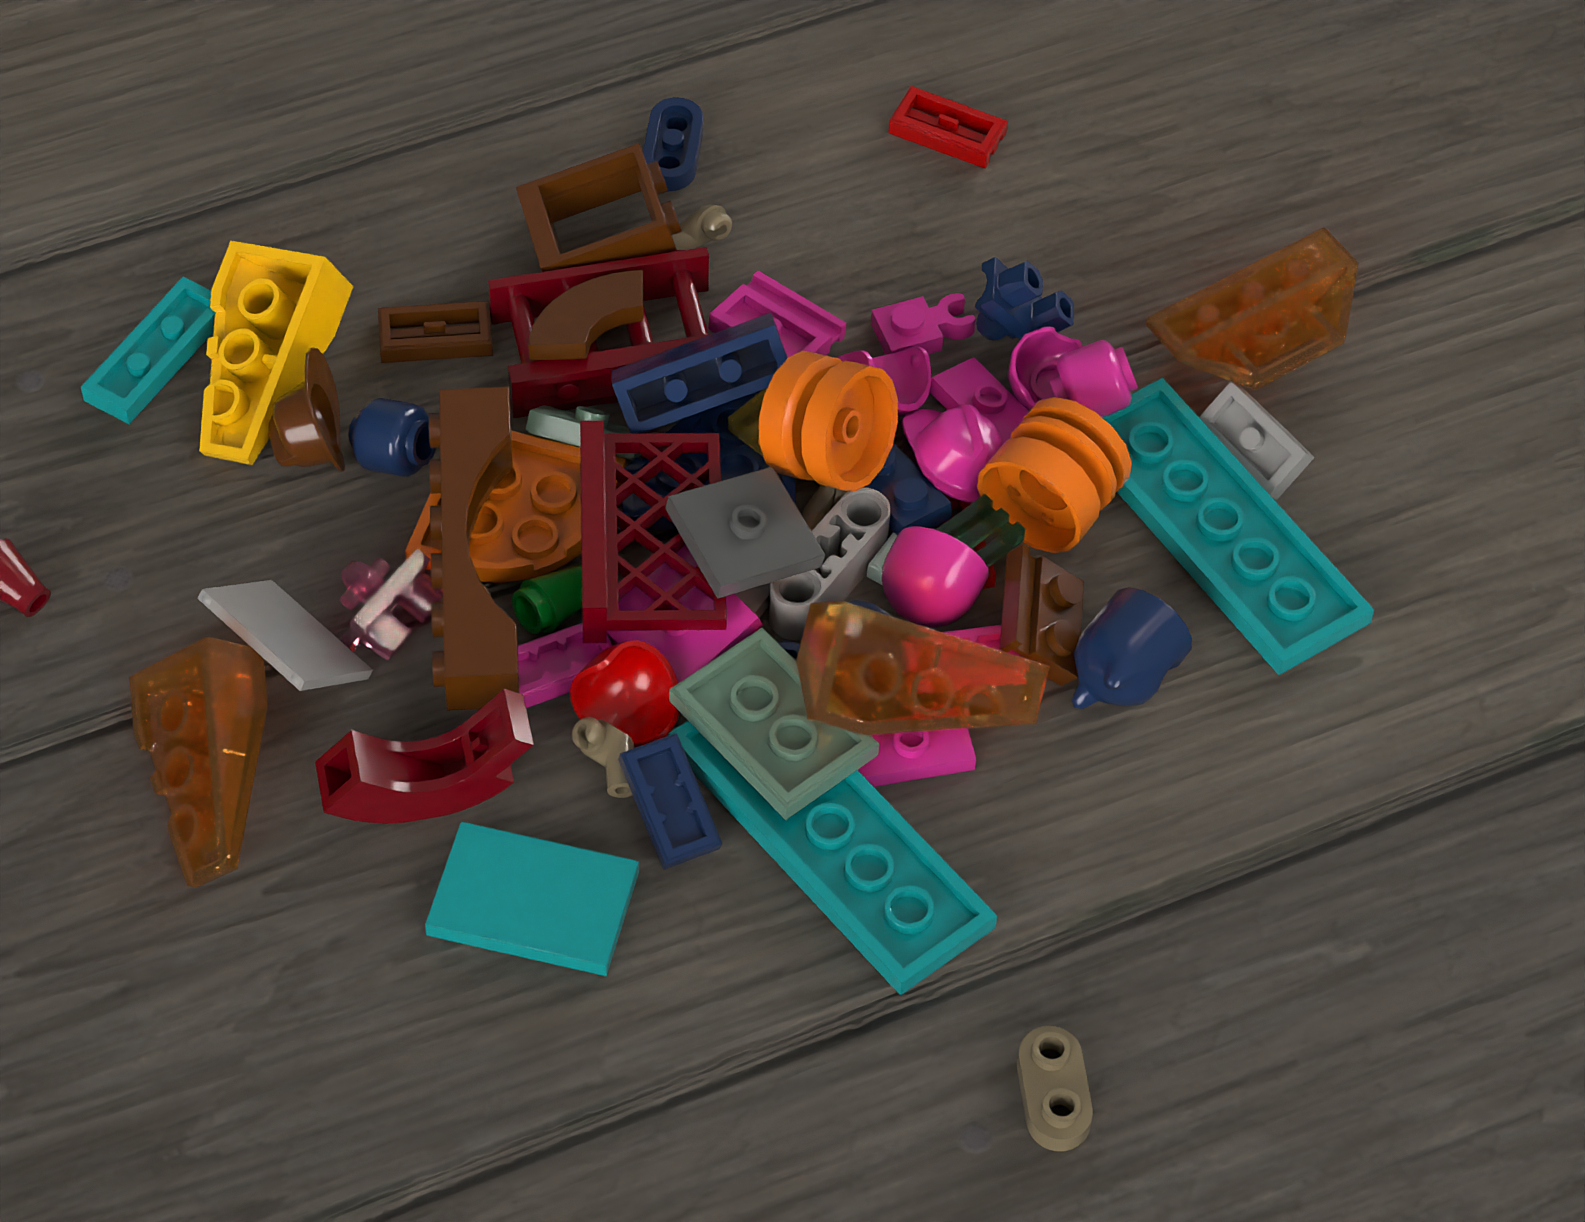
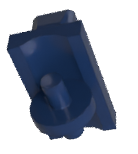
(1015, 305)

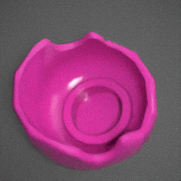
(1035, 364)

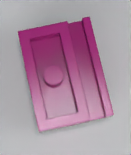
(798, 321)

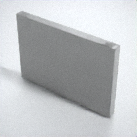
(285, 634)

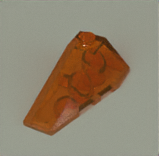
(898, 676)
(204, 730)

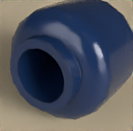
(391, 437)

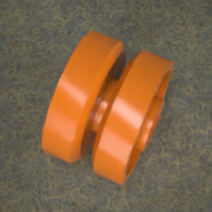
(828, 420)

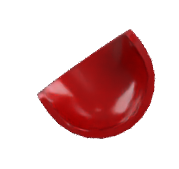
(628, 690)

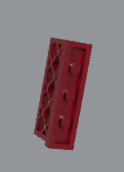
(600, 538)

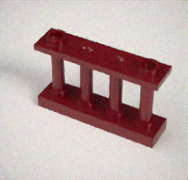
(589, 380)

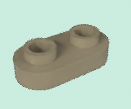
(1054, 1083)

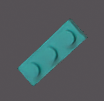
(152, 352)

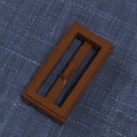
(435, 338)

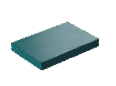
(532, 898)

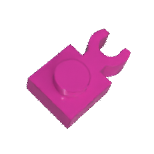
(917, 325)

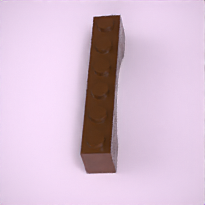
(477, 634)

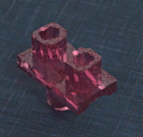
(374, 622)

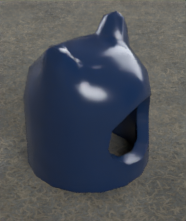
(1129, 650)

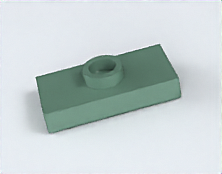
(565, 425)

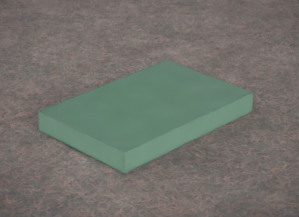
(757, 720)

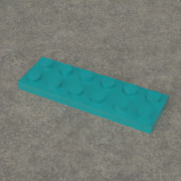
(1232, 533)
(858, 868)

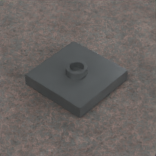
(744, 532)

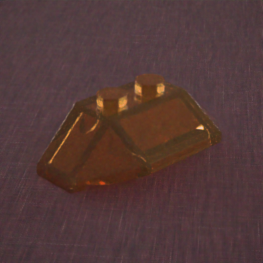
(1266, 314)

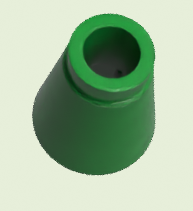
(548, 600)

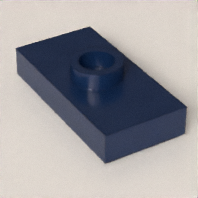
(670, 801)

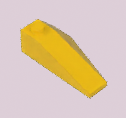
(266, 319)

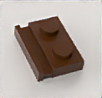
(1042, 613)

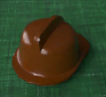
(308, 419)

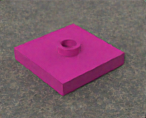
(688, 649)

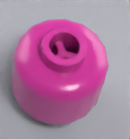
(1095, 378)

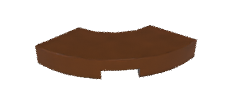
(585, 312)

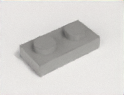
(1256, 439)

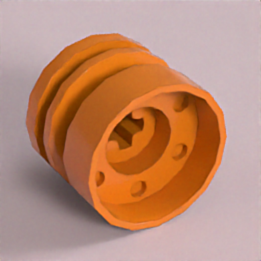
(1056, 473)

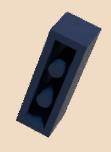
(699, 374)

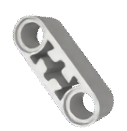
(856, 530)

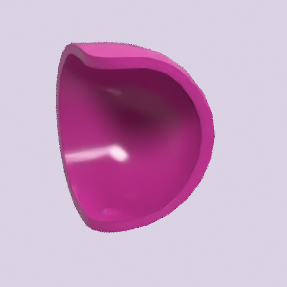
(907, 369)
(932, 577)

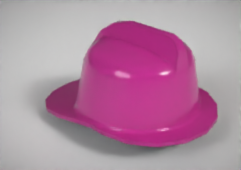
(952, 447)

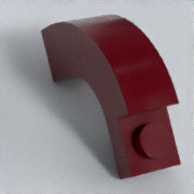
(430, 777)

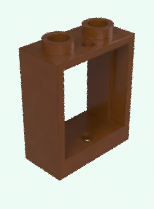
(590, 187)

